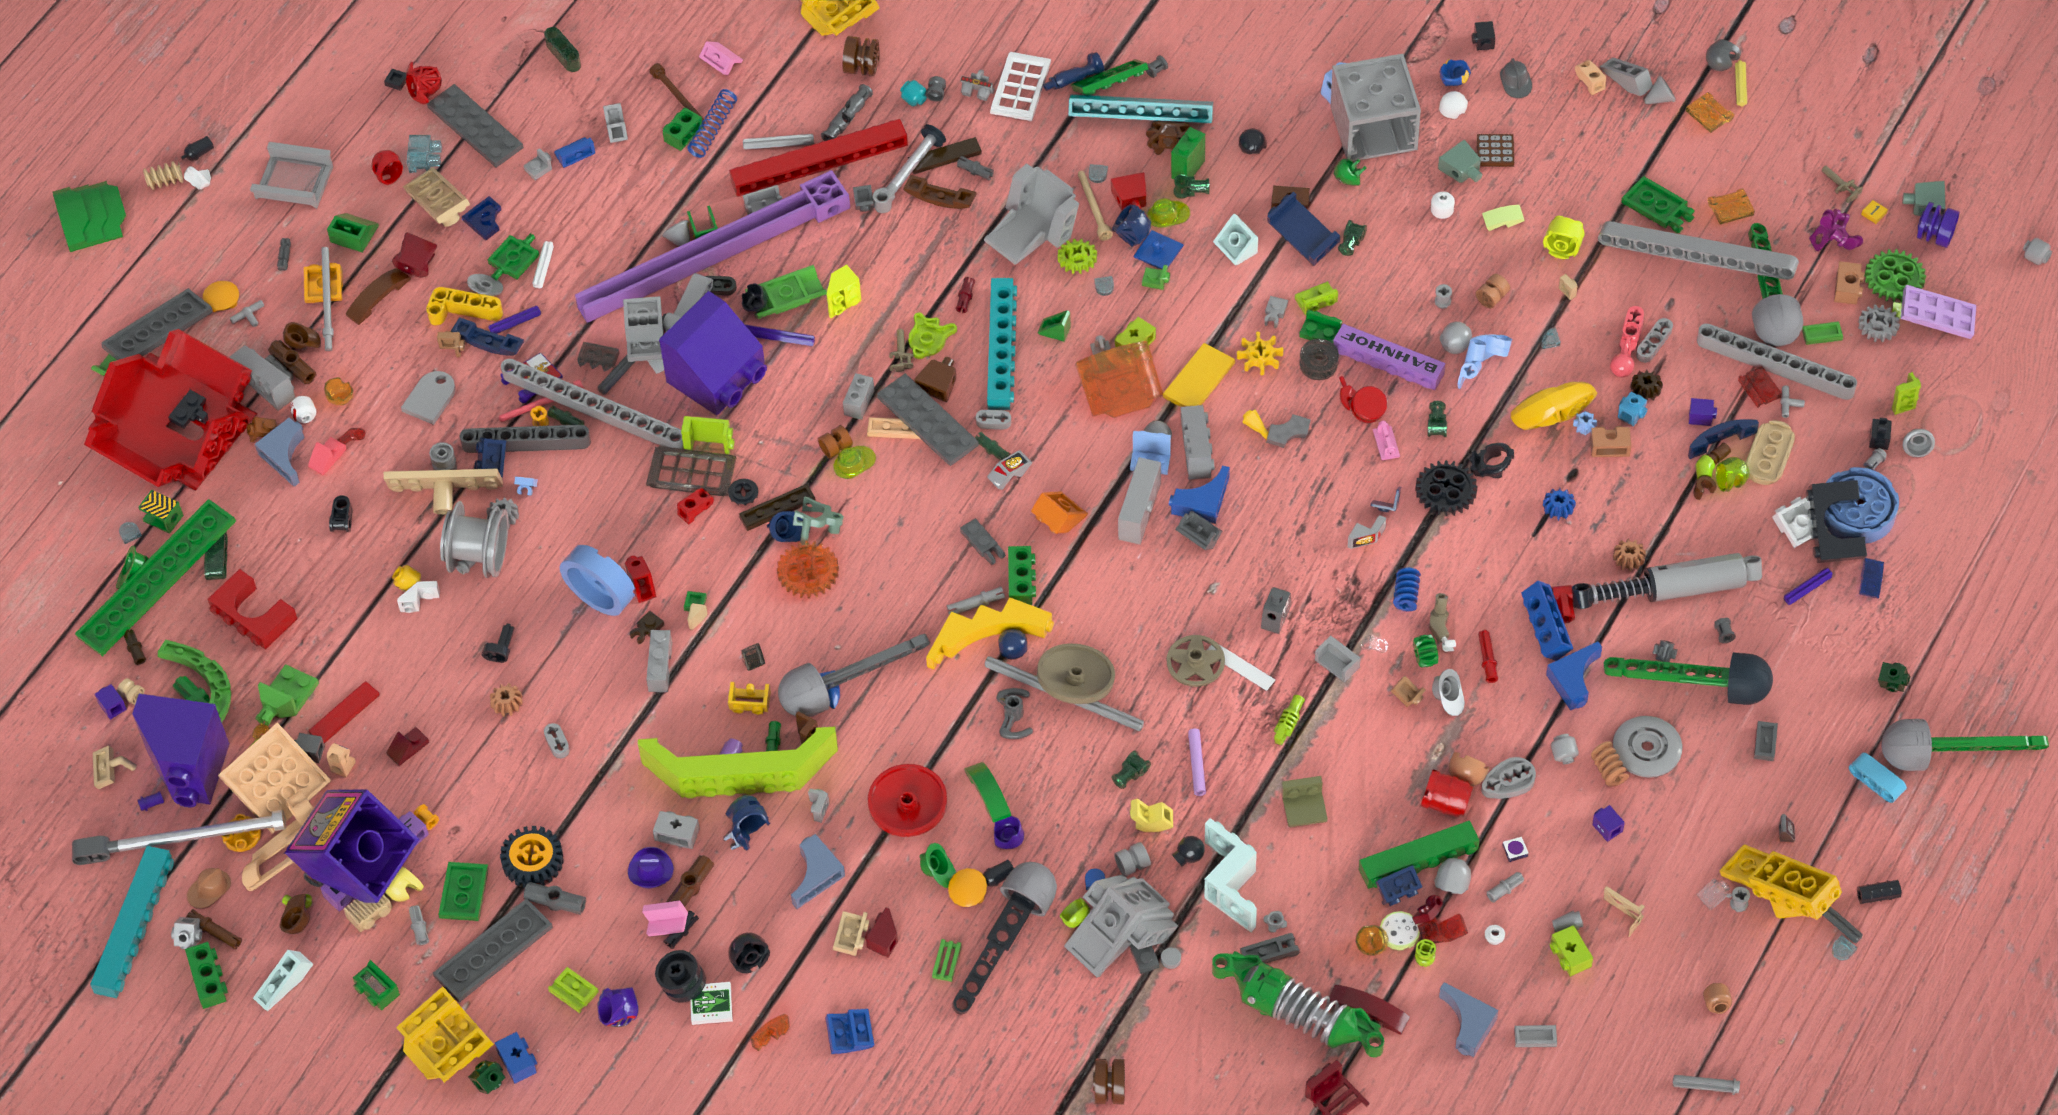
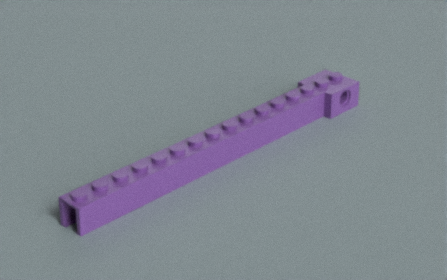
(817, 199)

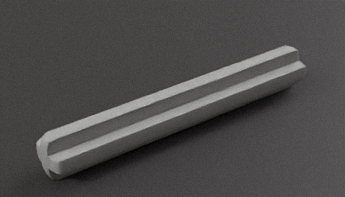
(778, 141)

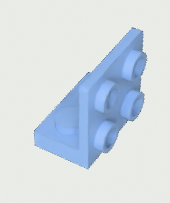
(1152, 447)

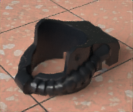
(1492, 450)

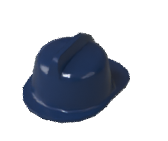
(782, 527)

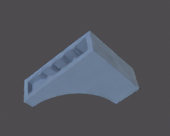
(279, 446)
(821, 872)
(1474, 1018)

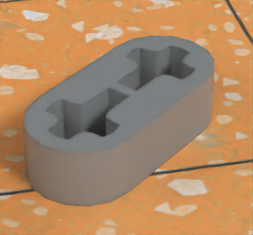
(993, 419)
(560, 738)

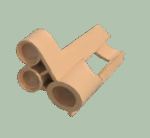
(301, 810)

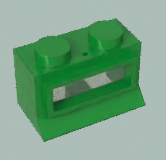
(376, 986)

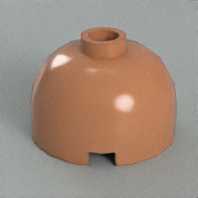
(1467, 769)

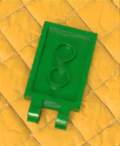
(1658, 204)

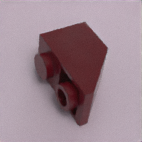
(883, 935)

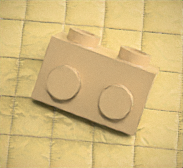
(849, 933)

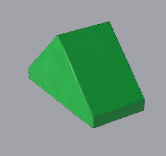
(1056, 326)

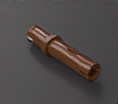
(215, 930)

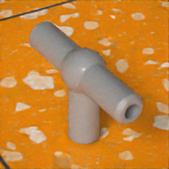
(248, 313)
(1786, 402)

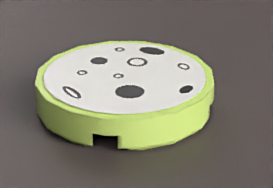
(1400, 930)

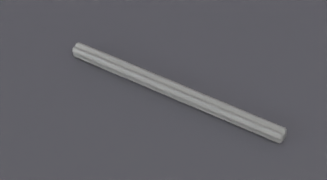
(1096, 707)

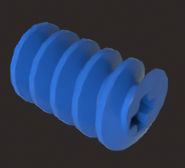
(1406, 589)

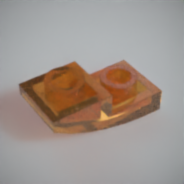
(774, 1028)

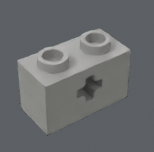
(858, 396)
(676, 829)

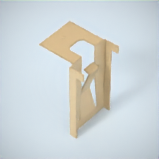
(1627, 905)

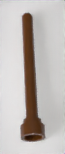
(658, 72)

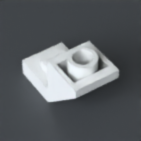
(410, 600)

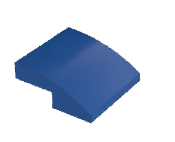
(849, 1031)

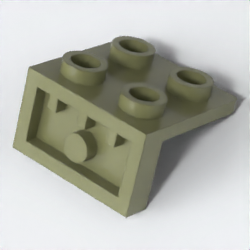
(1304, 801)

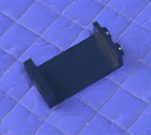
(1302, 229)

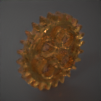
(793, 563)

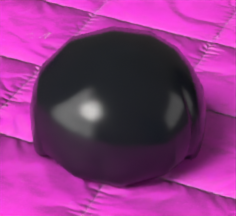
(1252, 141)
(754, 299)

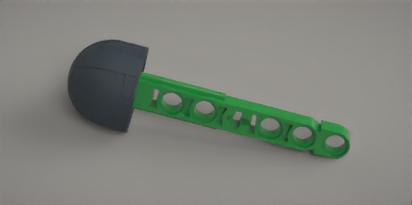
(1747, 678)

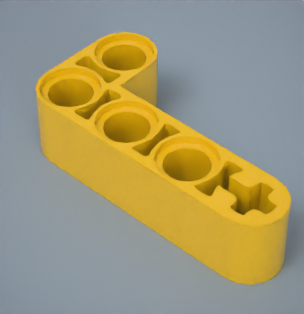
(462, 303)

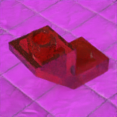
(1443, 931)

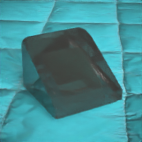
(752, 657)

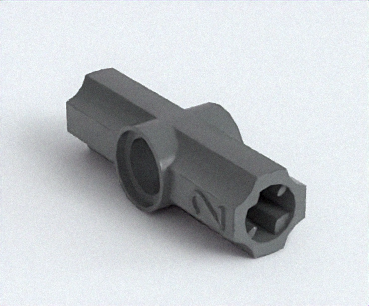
(544, 894)

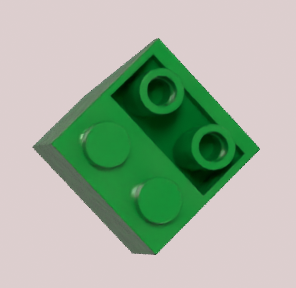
(351, 231)

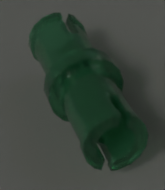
(564, 417)
(992, 446)

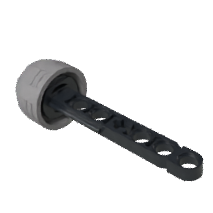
(1029, 890)

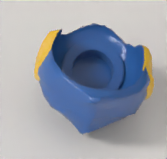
(1454, 72)

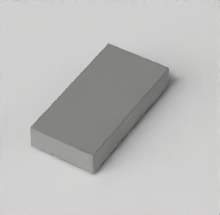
(1535, 1036)

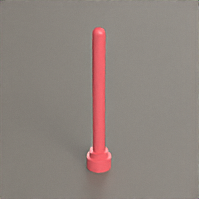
(526, 408)

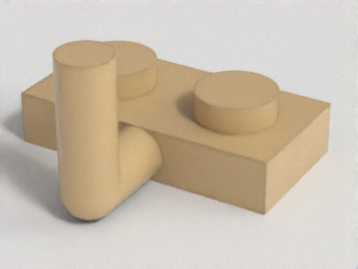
(104, 766)

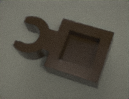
(645, 625)

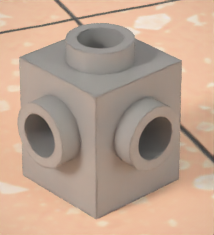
(186, 932)

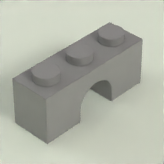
(658, 660)

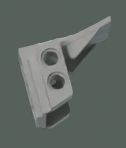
(1040, 211)
(1122, 915)

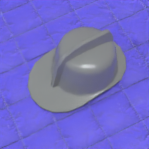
(1449, 691)

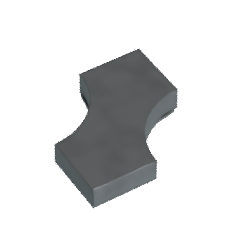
(1295, 428)

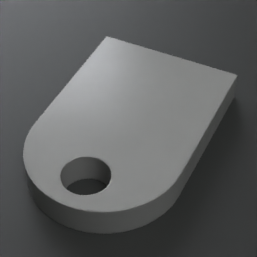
(430, 398)

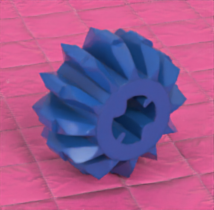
(1559, 503)

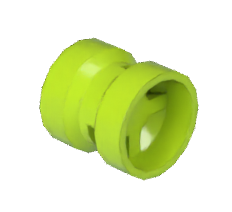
(1424, 957)

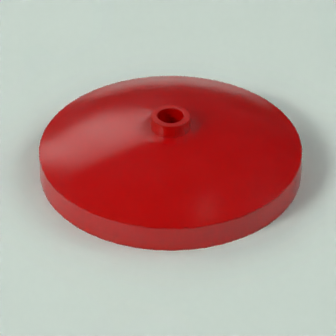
(907, 800)

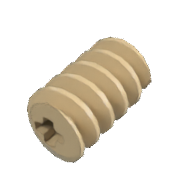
(163, 175)

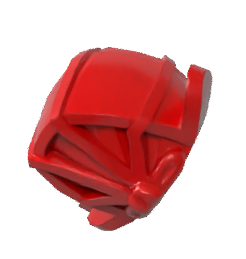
(425, 82)

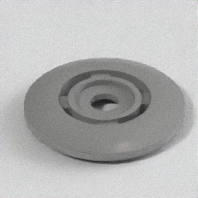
(1661, 758)

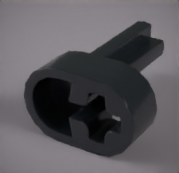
(500, 651)

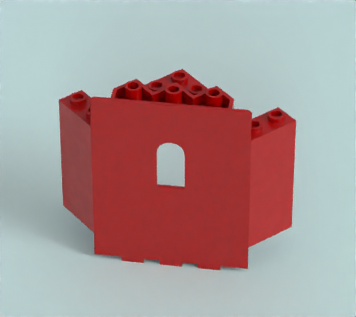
(142, 394)

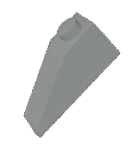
(1628, 75)

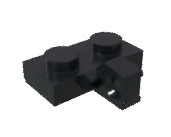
(189, 409)

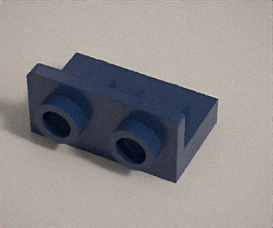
(490, 454)
(1398, 885)

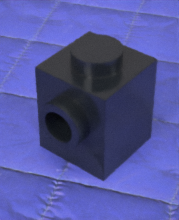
(1484, 35)

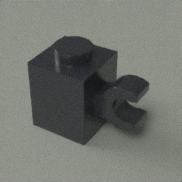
(1880, 433)

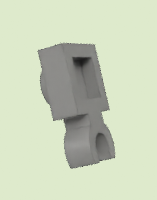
(1275, 309)

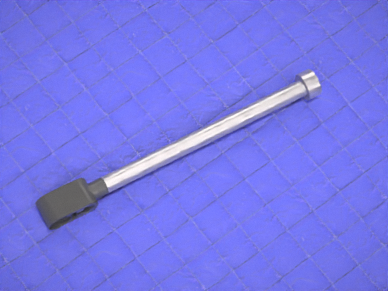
(98, 848)

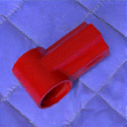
(1564, 600)

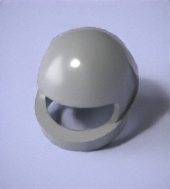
(1456, 337)

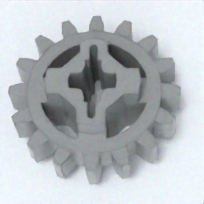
(1879, 323)

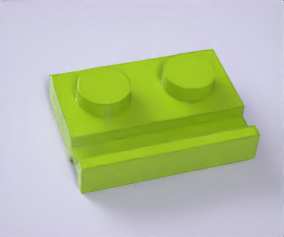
(573, 989)

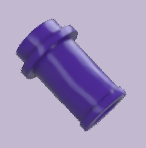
(150, 801)

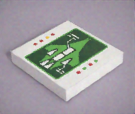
(712, 1004)

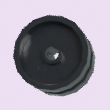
(680, 976)

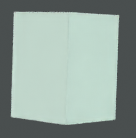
(1237, 240)

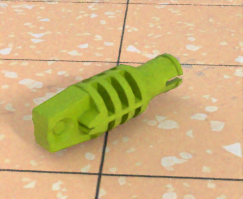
(1288, 720)

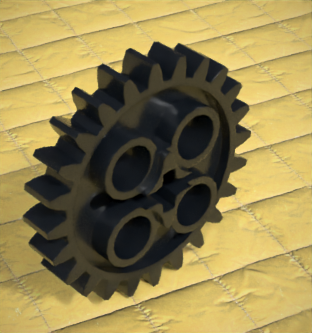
(1446, 488)

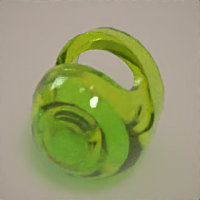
(1733, 471)

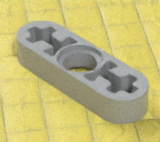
(1654, 347)

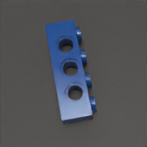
(1547, 620)

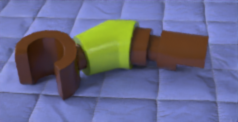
(1705, 468)

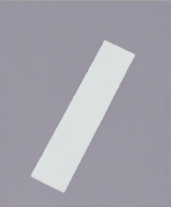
(1246, 669)

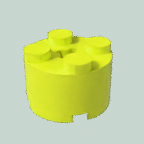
(1563, 237)

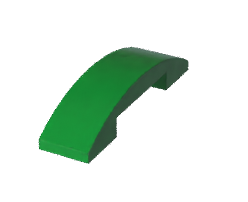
(989, 791)

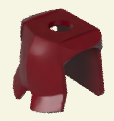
(414, 255)

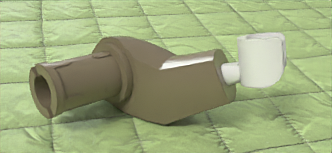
(1438, 620)

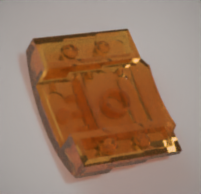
(1119, 380)

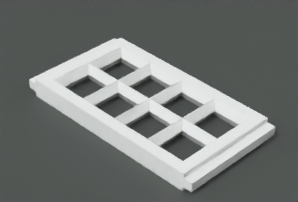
(1013, 112)

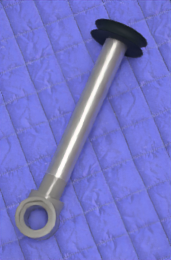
(932, 137)

